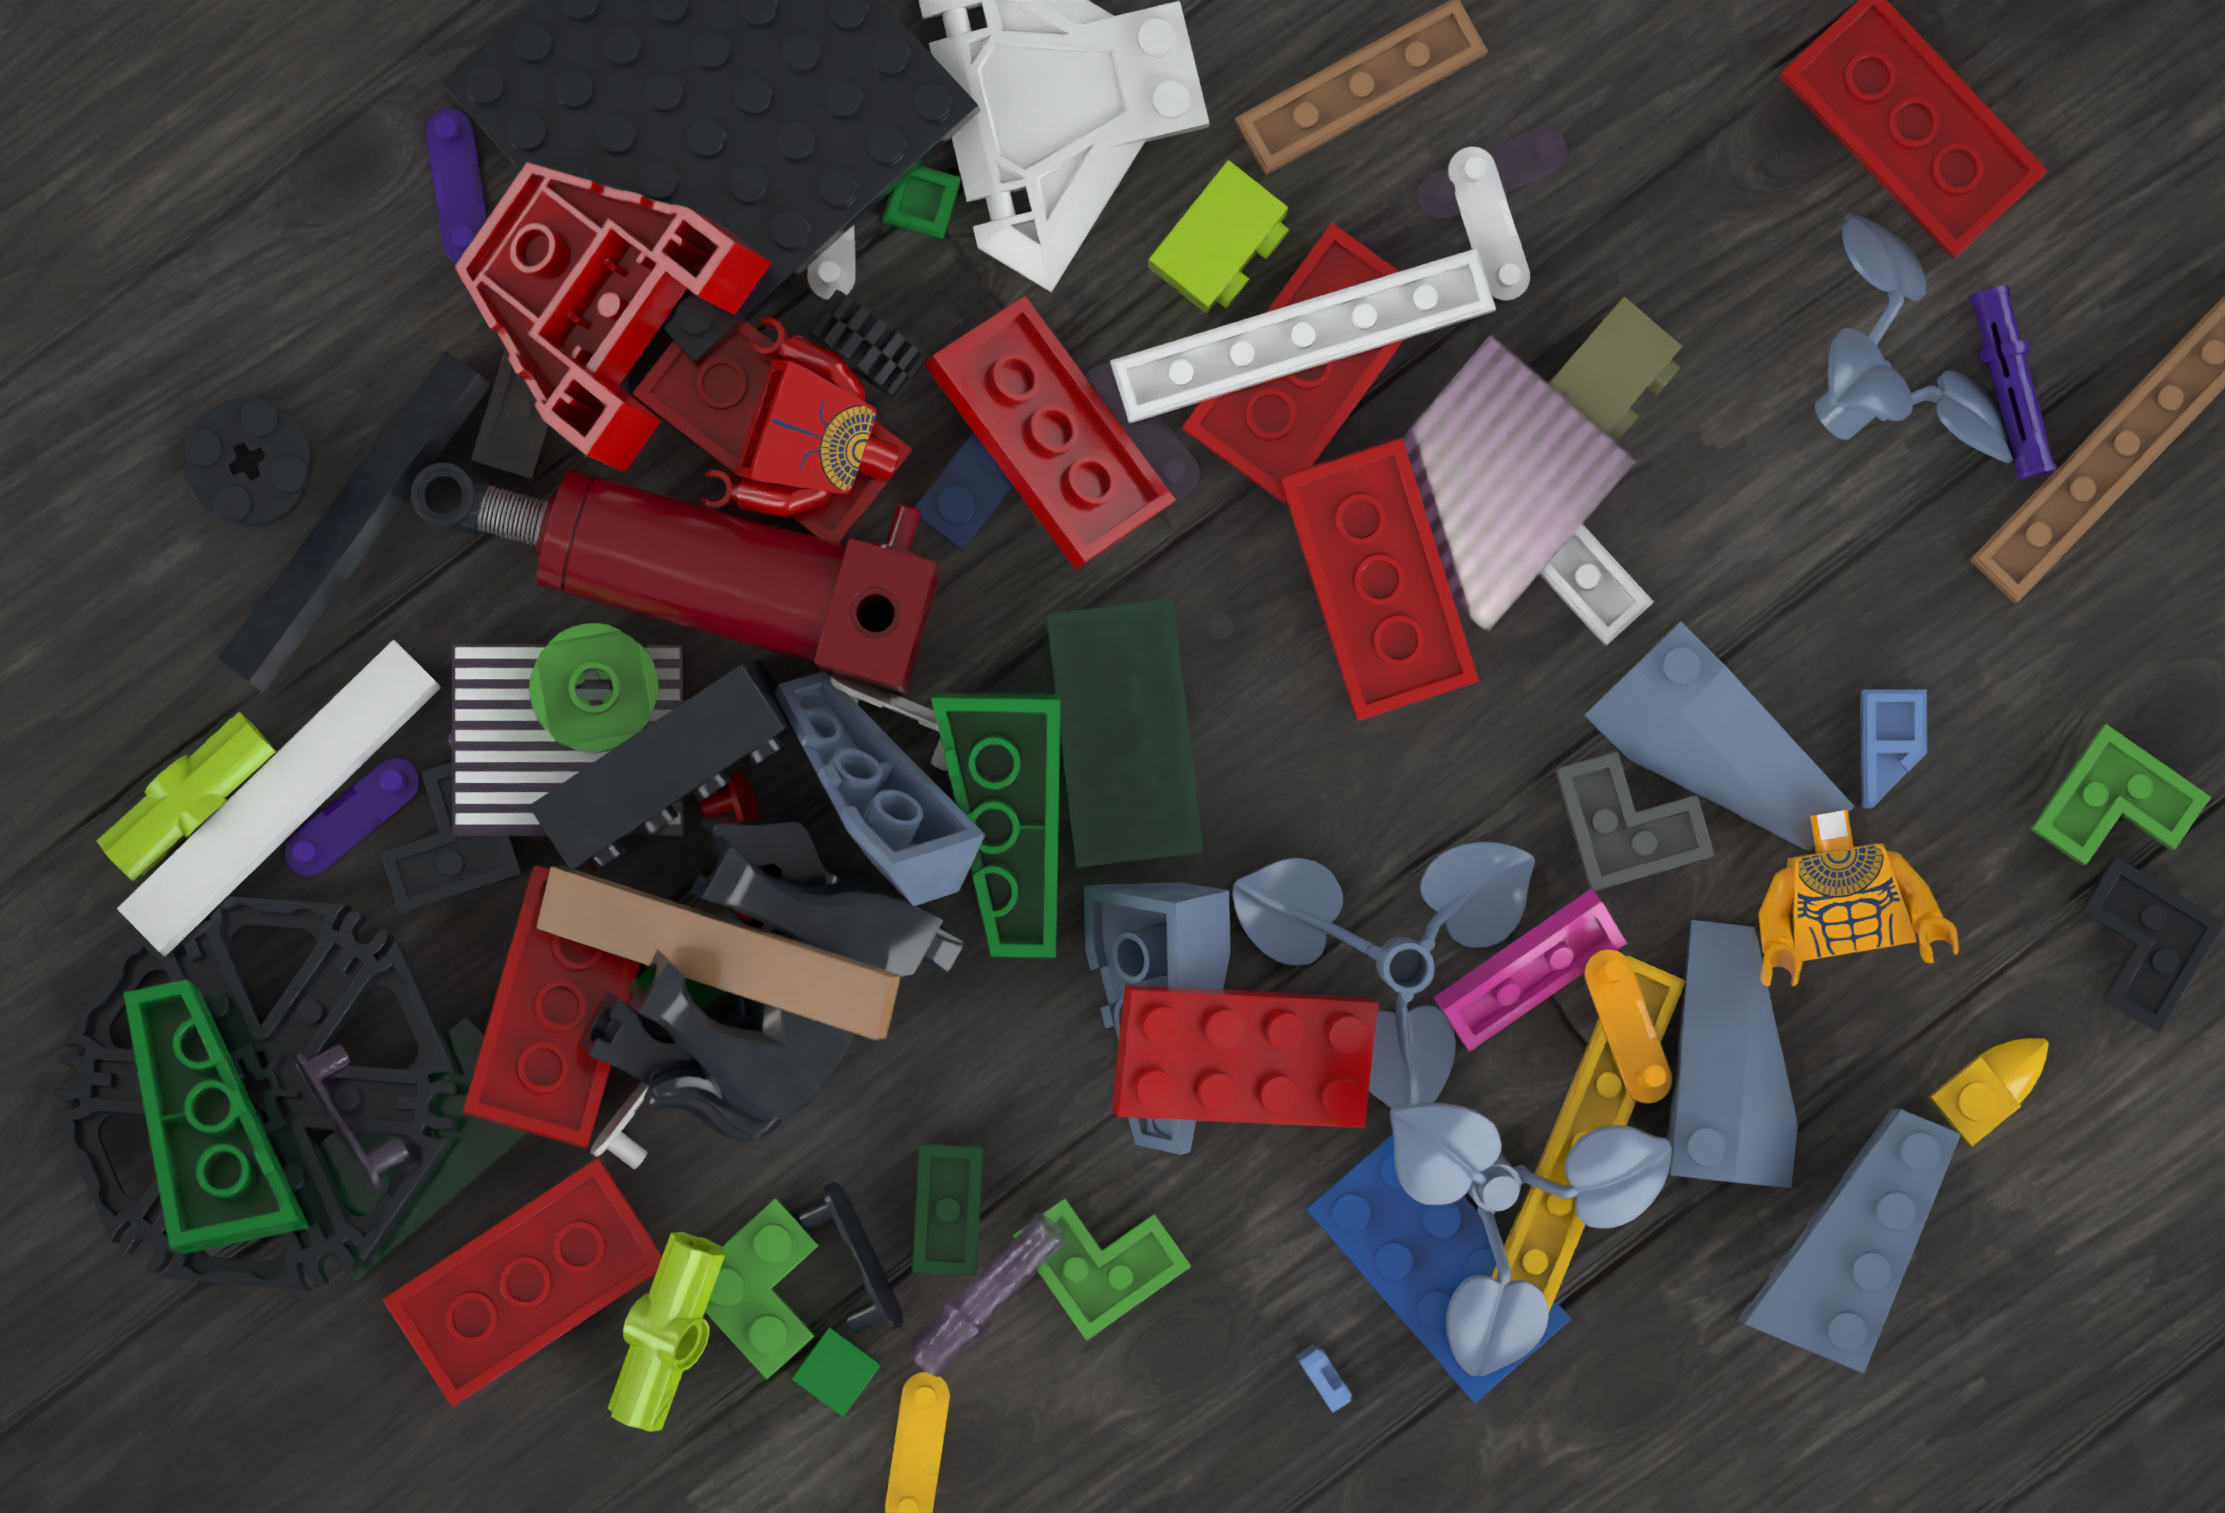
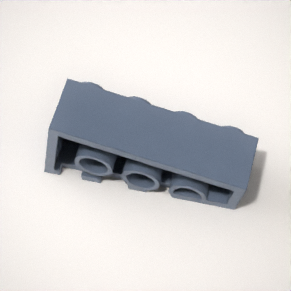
(1854, 1252)

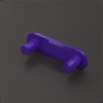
(456, 180)
(352, 817)

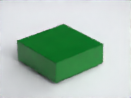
(923, 202)
(836, 1371)

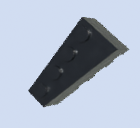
(664, 765)

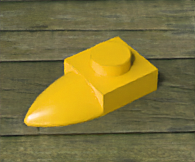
(1991, 1087)

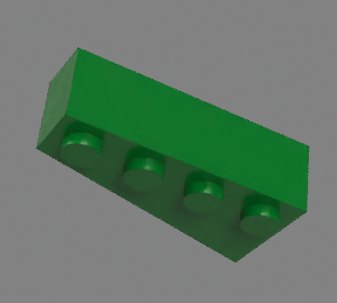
(1006, 780)
(205, 1137)

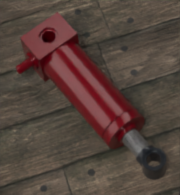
(712, 568)

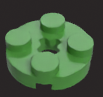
(614, 658)

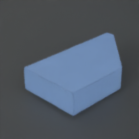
(1891, 739)
(1324, 1377)

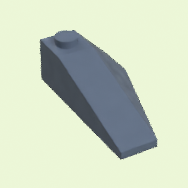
(1156, 939)

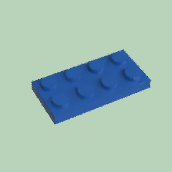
(1414, 1254)

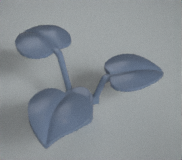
(1867, 385)
(1478, 896)
(1457, 1150)

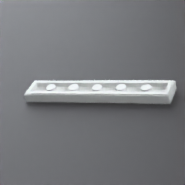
(1303, 335)
(278, 798)

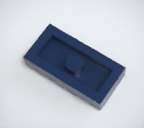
(964, 494)

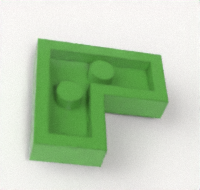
(2112, 782)
(1107, 1283)
(744, 1295)

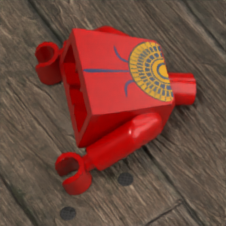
(805, 433)

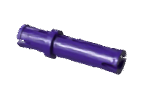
(2012, 382)

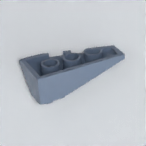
(1710, 735)
(880, 793)
(1730, 1080)

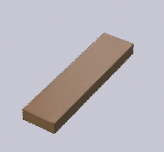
(1361, 86)

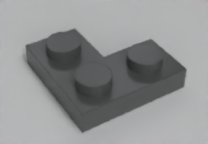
(1617, 840)

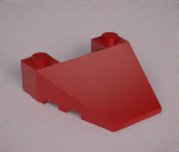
(582, 286)

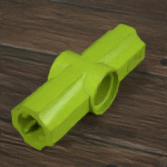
(186, 796)
(666, 1331)

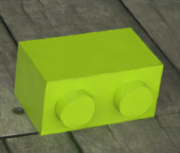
(1219, 239)

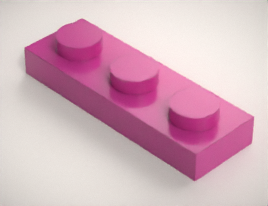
(1528, 970)

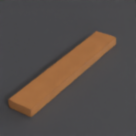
(2108, 460)
(719, 952)

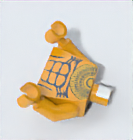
(1846, 902)

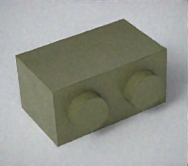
(1616, 367)

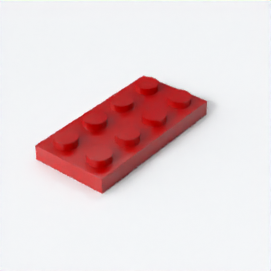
(1913, 124)
(715, 410)
(1294, 417)
(1049, 432)
(1378, 578)
(531, 1055)
(1244, 1056)
(525, 1282)

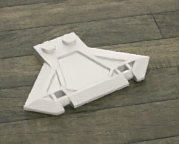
(1061, 114)

